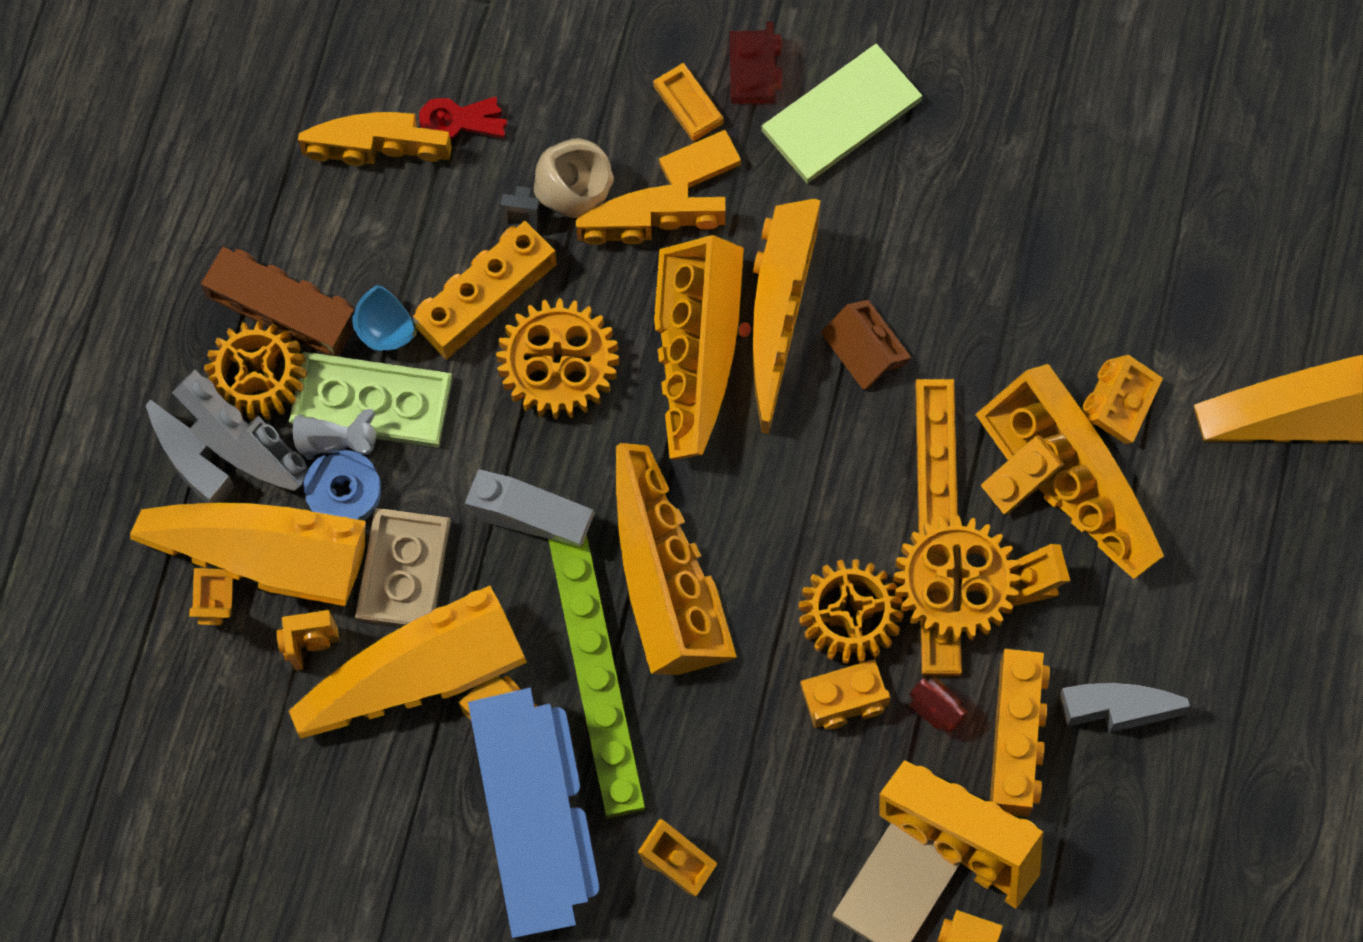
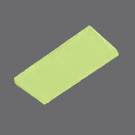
(841, 113)
(405, 400)

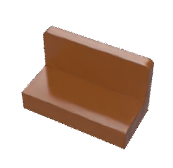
(864, 343)

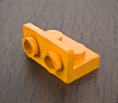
(1122, 397)
(307, 630)
(845, 694)

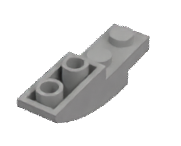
(247, 446)

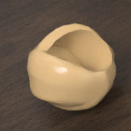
(573, 177)

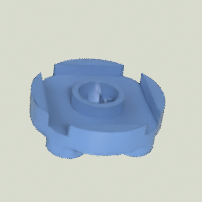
(336, 469)

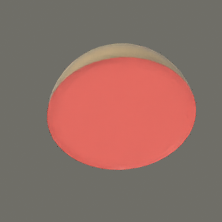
(744, 329)

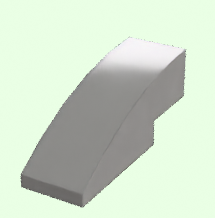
(190, 456)
(1120, 705)

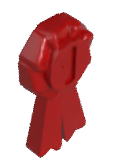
(478, 117)

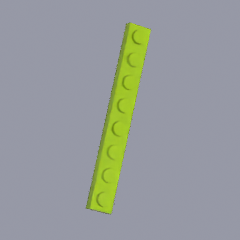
(597, 679)

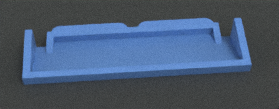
(536, 835)

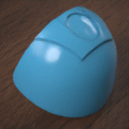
(382, 320)

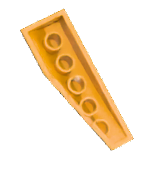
(778, 296)
(698, 329)
(1303, 405)
(1090, 482)
(274, 545)
(668, 592)
(430, 656)

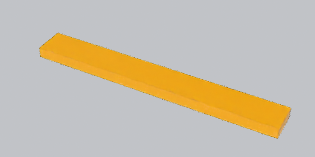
(935, 500)

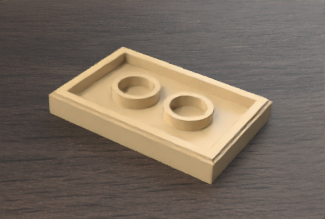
(402, 567)
(895, 889)

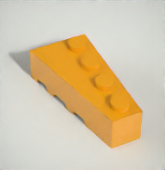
(965, 829)

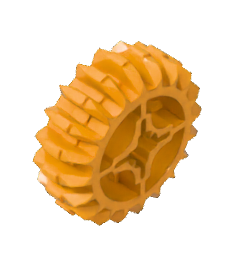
(271, 346)
(837, 615)

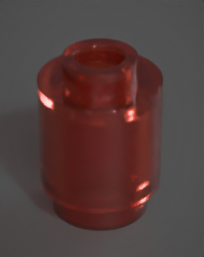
(937, 704)

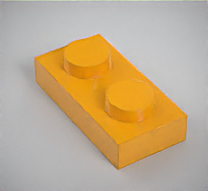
(1022, 475)

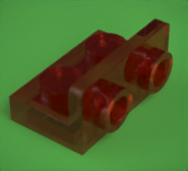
(753, 65)

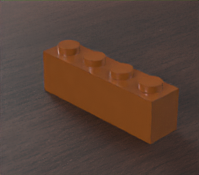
(272, 297)

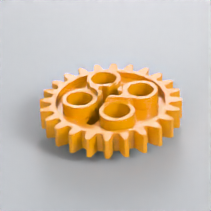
(555, 390)
(922, 577)

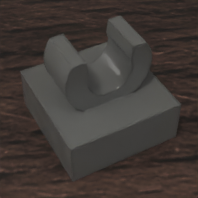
(519, 208)

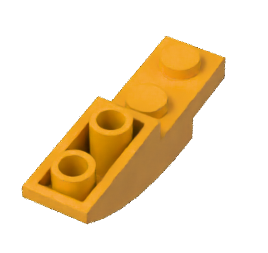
(360, 136)
(633, 214)

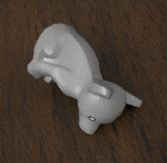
(321, 436)

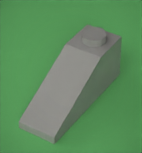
(527, 509)

